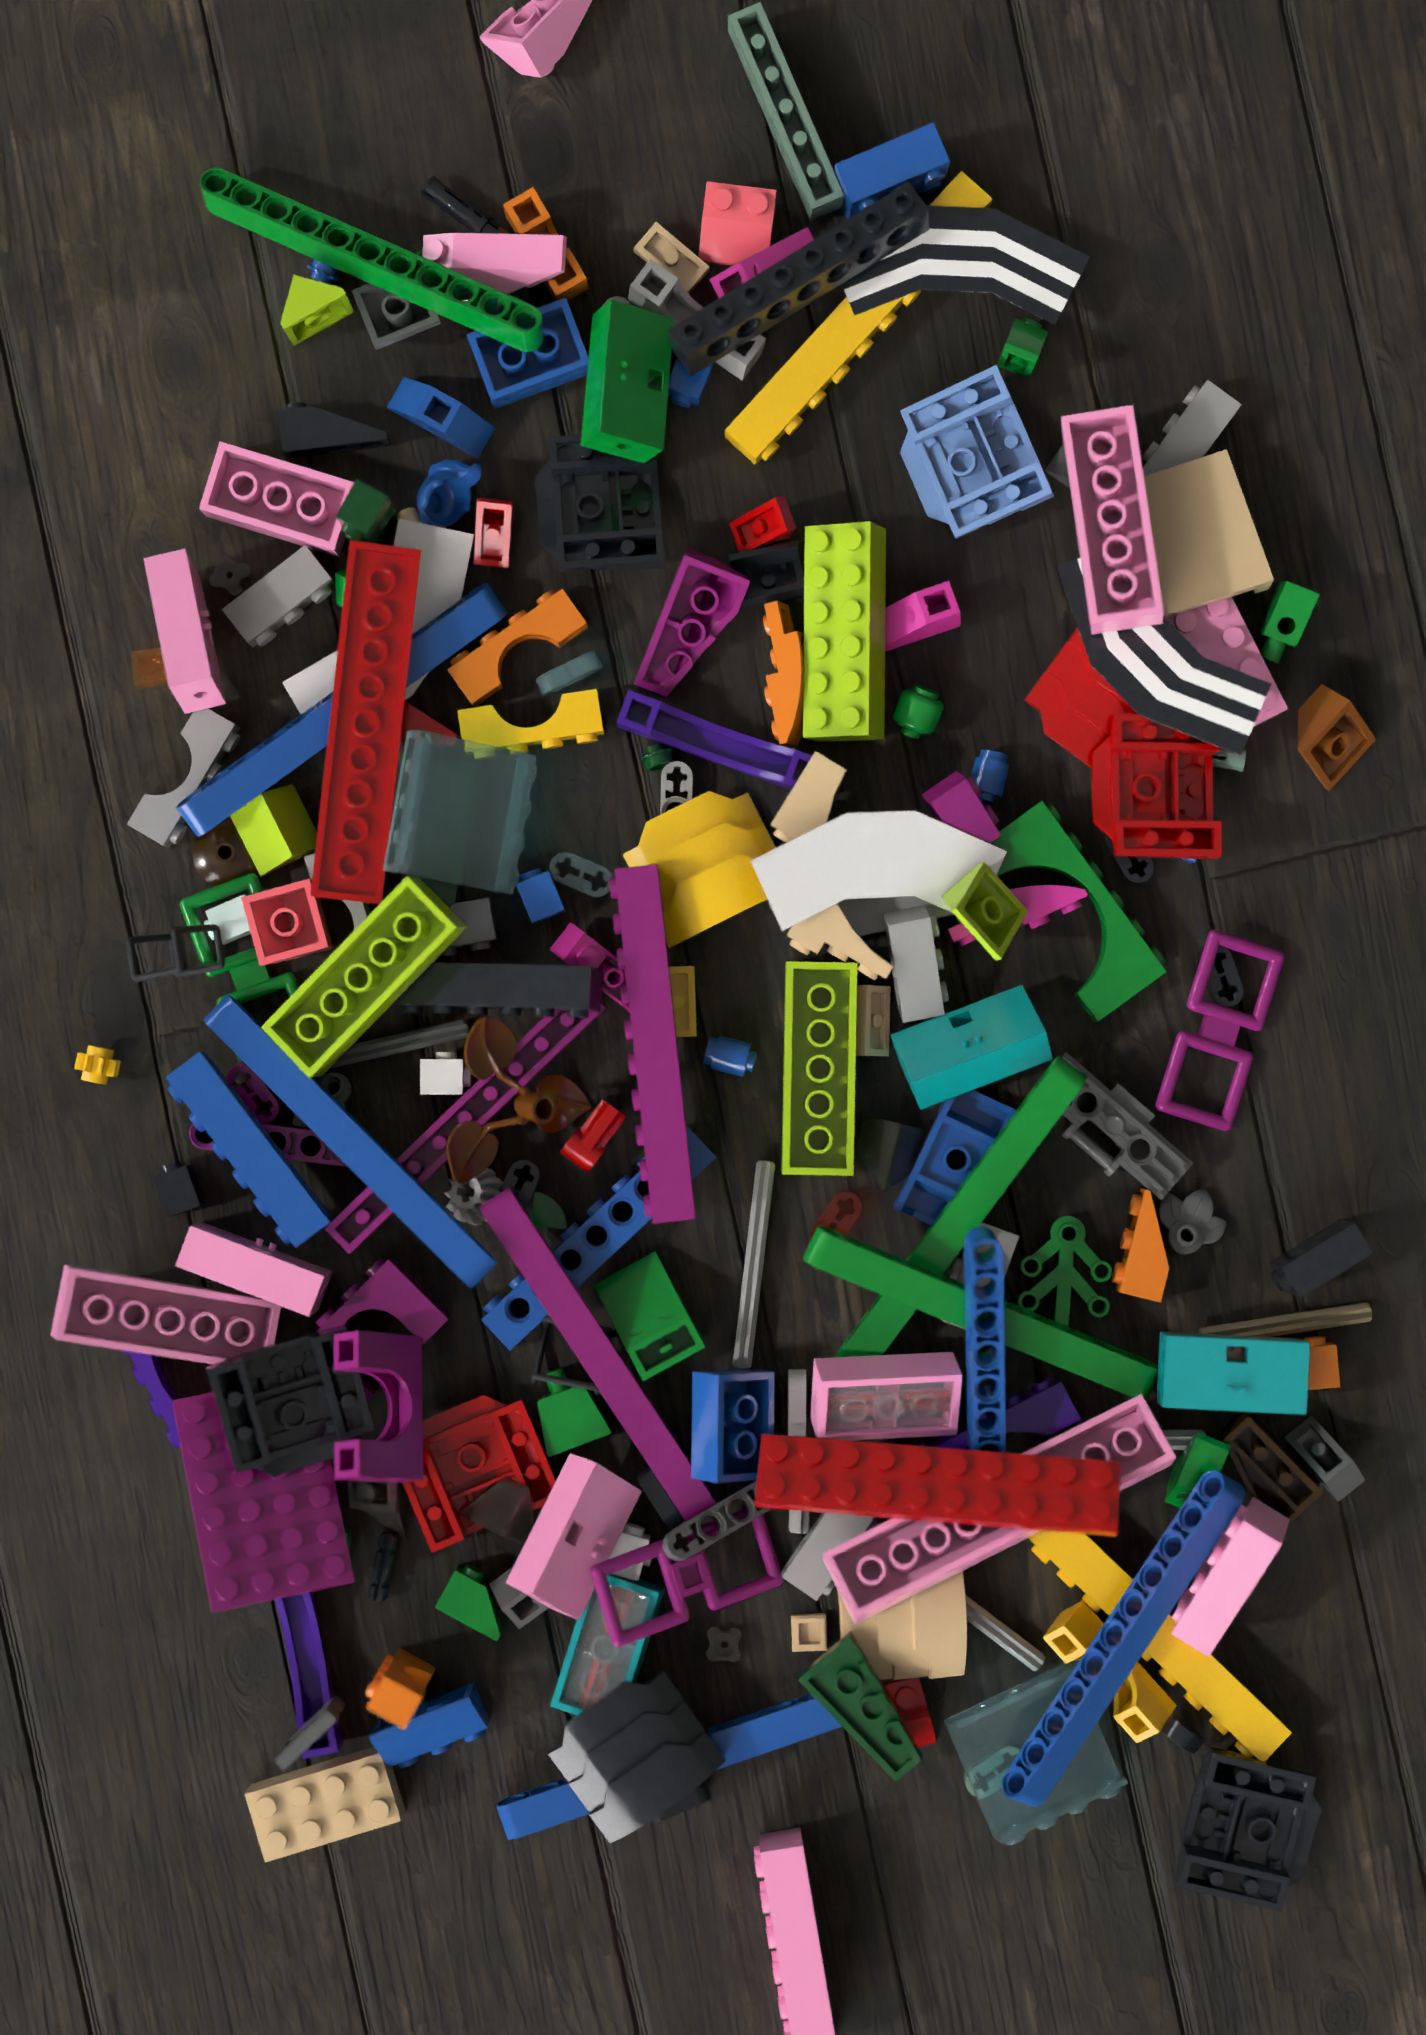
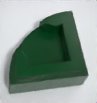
(547, 1212)

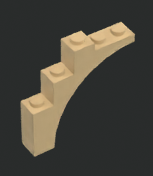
(801, 812)

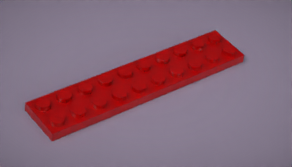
(365, 722)
(938, 1484)

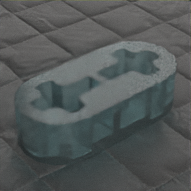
(569, 673)
(579, 883)

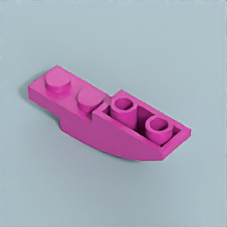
(1038, 901)

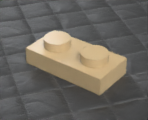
(672, 256)
(873, 1020)

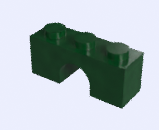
(366, 514)

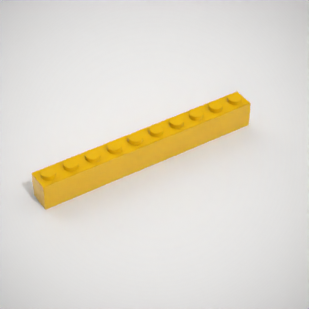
(826, 356)
(1202, 1676)

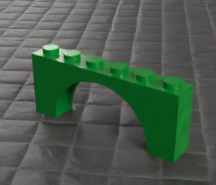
(1125, 959)

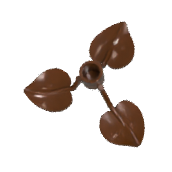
(551, 1107)

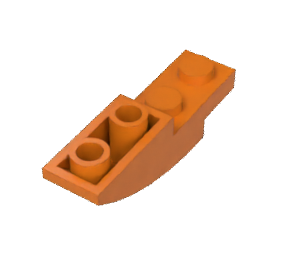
(785, 688)

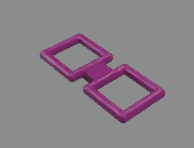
(1219, 1030)
(682, 1580)

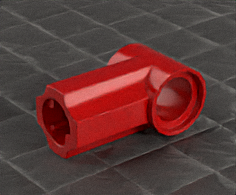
(589, 1142)

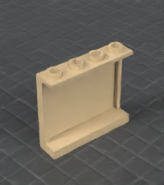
(1203, 535)

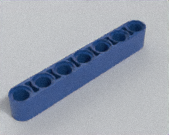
(984, 1332)

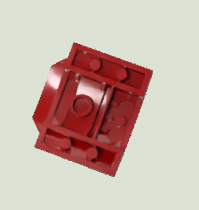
(1076, 701)
(1155, 791)
(469, 1453)

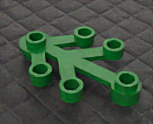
(1064, 1274)

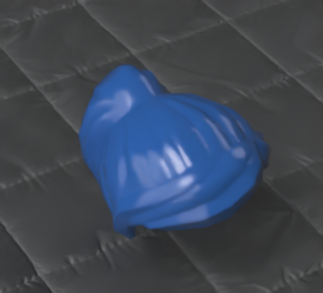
(447, 492)

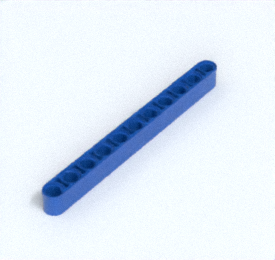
(310, 730)
(351, 1142)
(1123, 1638)
(737, 1738)

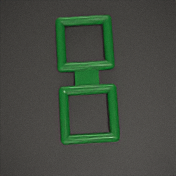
(248, 976)

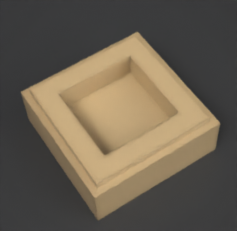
(809, 1632)

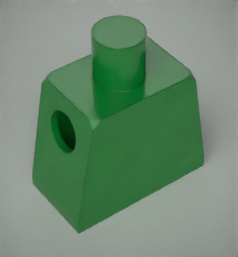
(1294, 605)
(570, 1416)

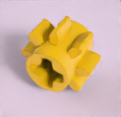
(97, 1064)

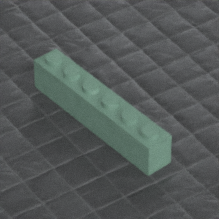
(785, 111)

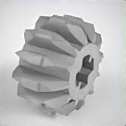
(470, 1195)

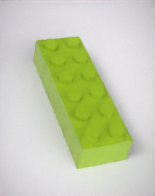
(844, 632)
(364, 976)
(819, 1068)

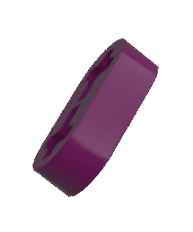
(259, 1088)

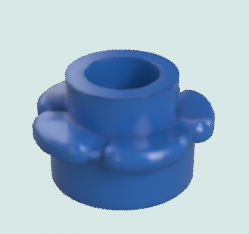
(323, 272)

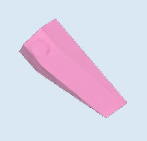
(535, 34)
(499, 260)

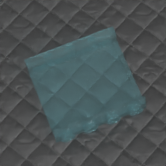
(460, 812)
(992, 1736)

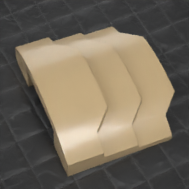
(916, 1635)

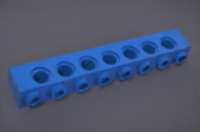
(512, 1328)

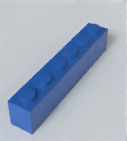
(249, 1149)

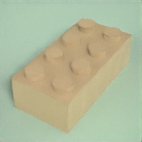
(324, 1803)

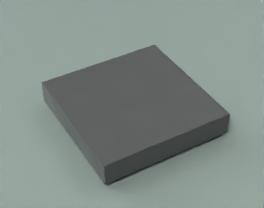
(309, 1732)

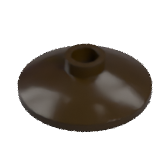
(208, 859)

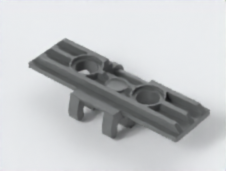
(1124, 1121)

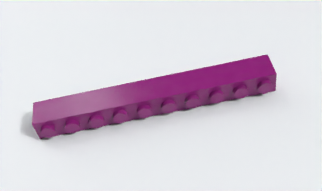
(654, 1043)
(478, 1104)

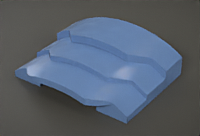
(972, 454)

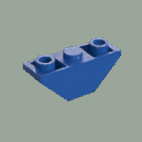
(441, 416)

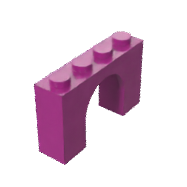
(392, 1291)
(397, 1367)

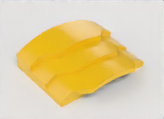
(704, 861)

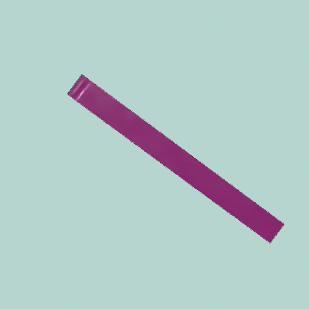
(596, 1353)

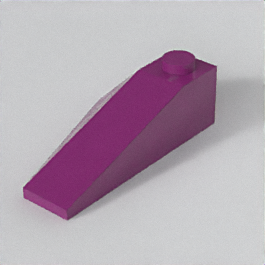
(696, 610)

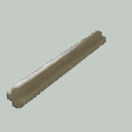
(1295, 1322)

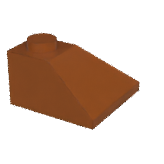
(1331, 735)

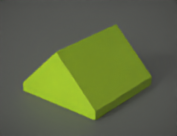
(312, 308)
(275, 829)
(986, 909)

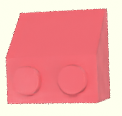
(735, 222)
(286, 923)

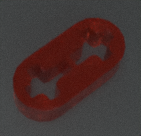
(831, 1210)

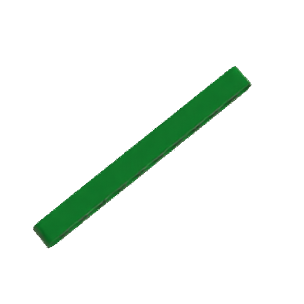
(321, 237)
(972, 1200)
(946, 1300)

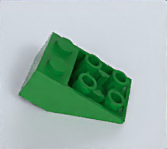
(649, 1316)

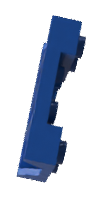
(963, 1123)

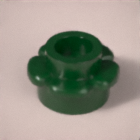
(657, 757)

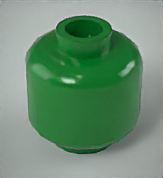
(918, 711)

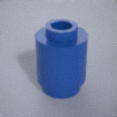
(990, 774)
(730, 1055)

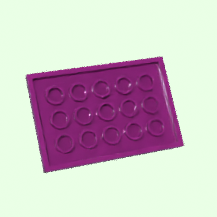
(255, 1530)

